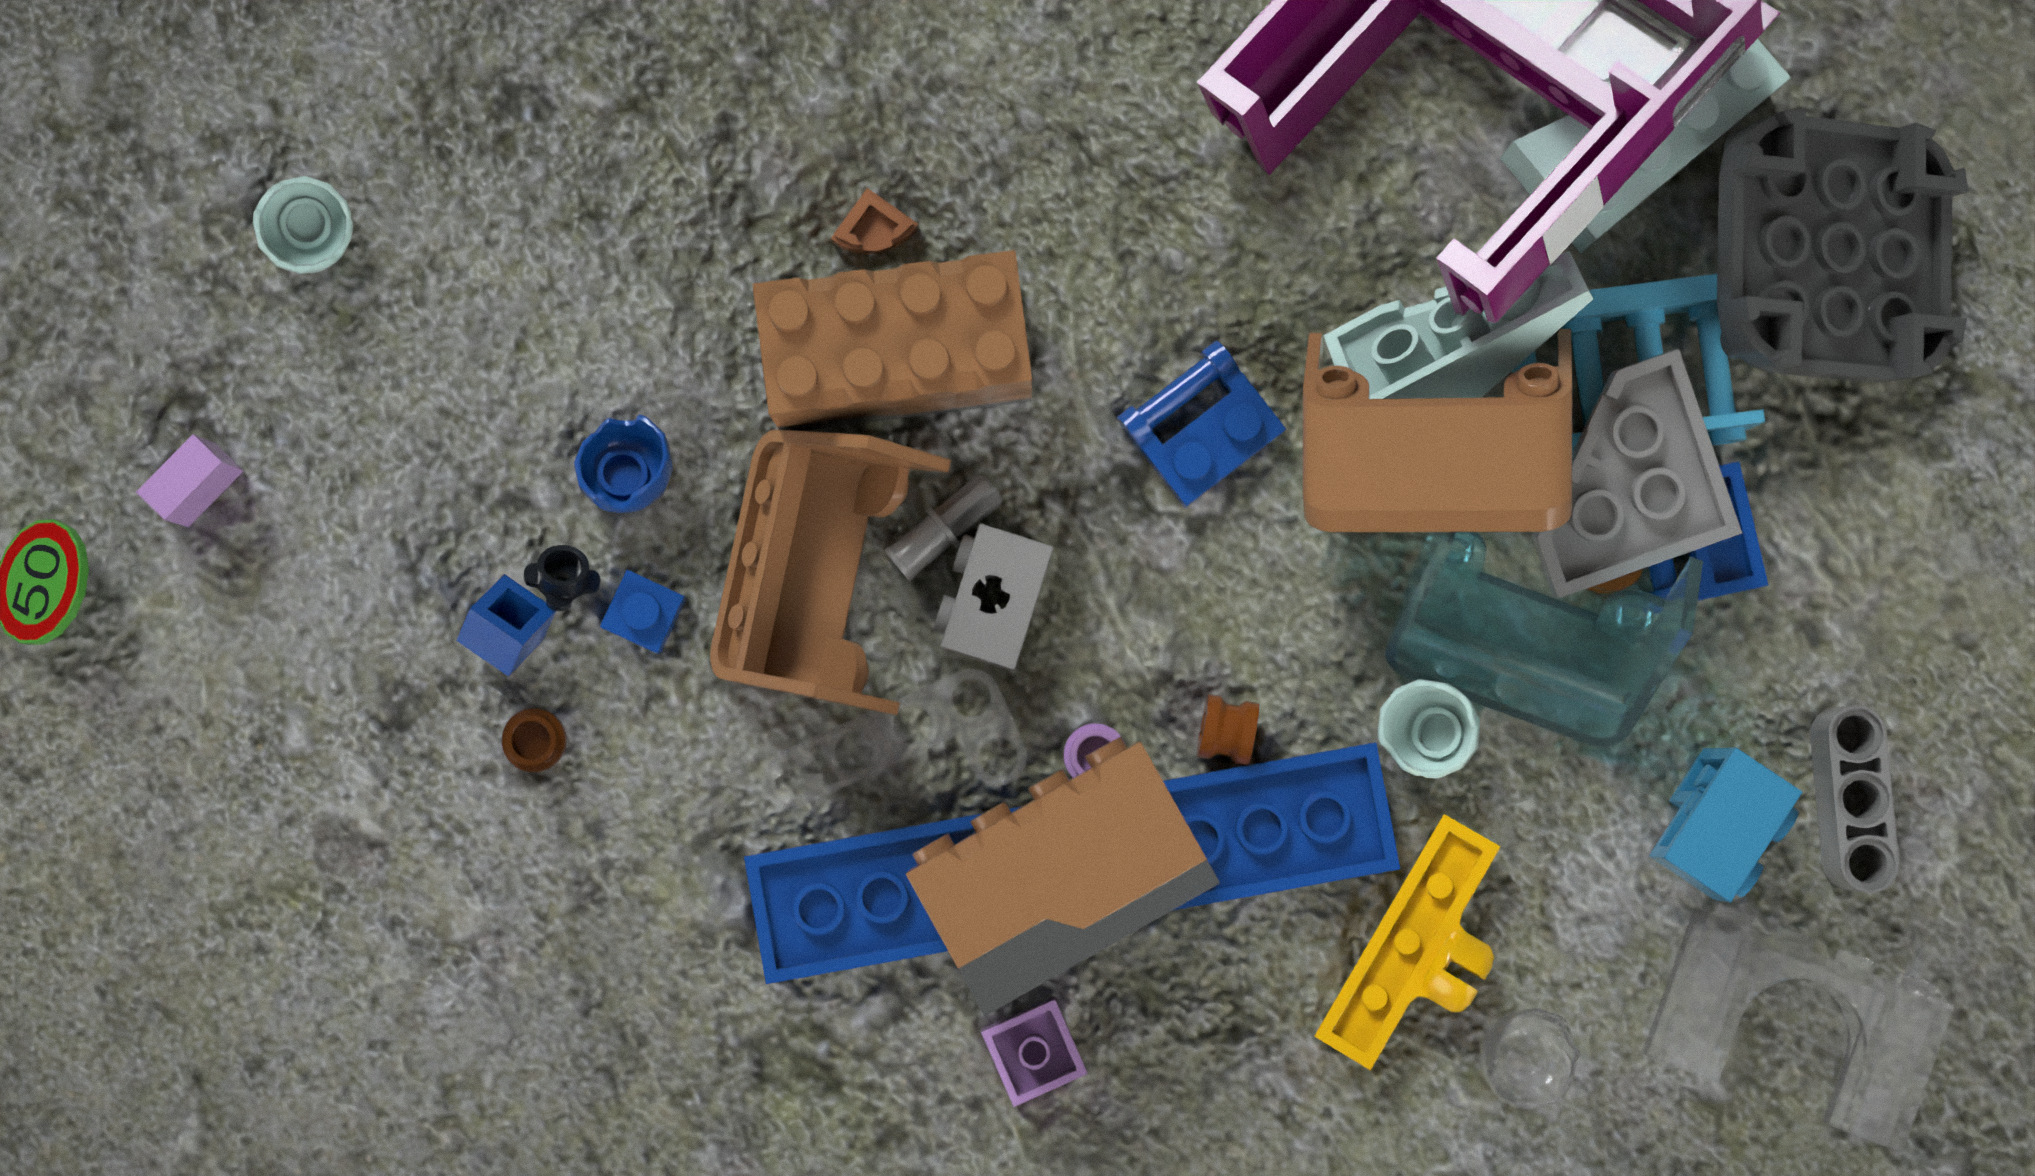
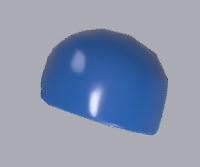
(624, 465)

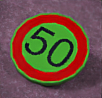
(42, 581)

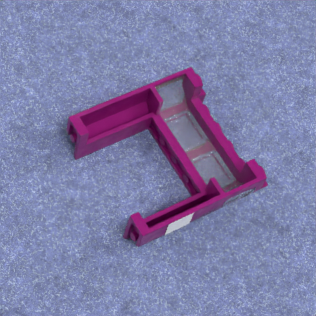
(1607, 63)

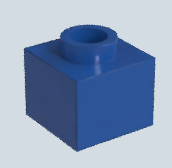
(506, 625)

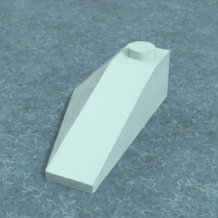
(1450, 355)

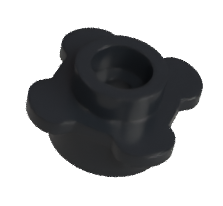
(562, 562)

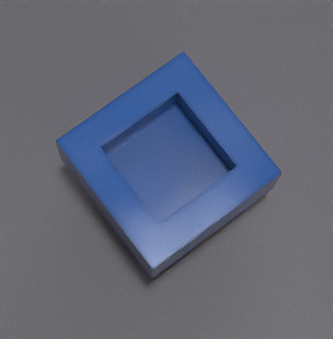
(643, 612)

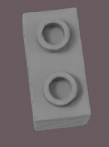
(1021, 569)

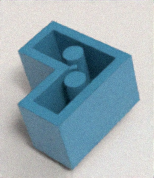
(1725, 822)

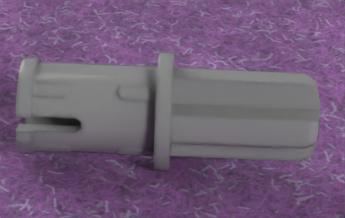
(944, 526)

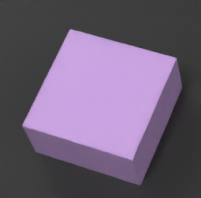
(189, 481)
(1034, 1051)

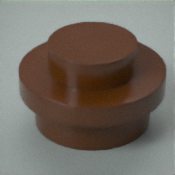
(534, 740)

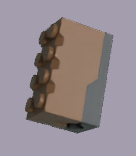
(893, 342)
(1060, 874)

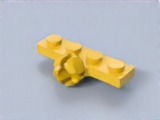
(1415, 947)

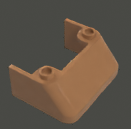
(1437, 459)
(800, 562)

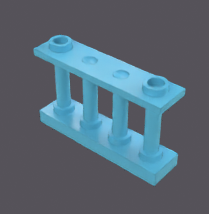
(1644, 310)

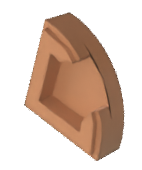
(873, 226)

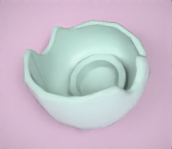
(303, 225)
(1429, 728)

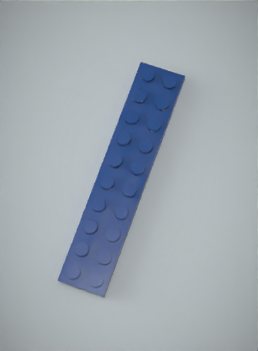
(1256, 823)

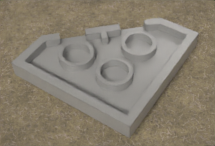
(1639, 481)

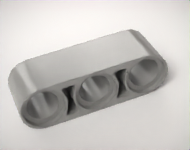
(1875, 823)

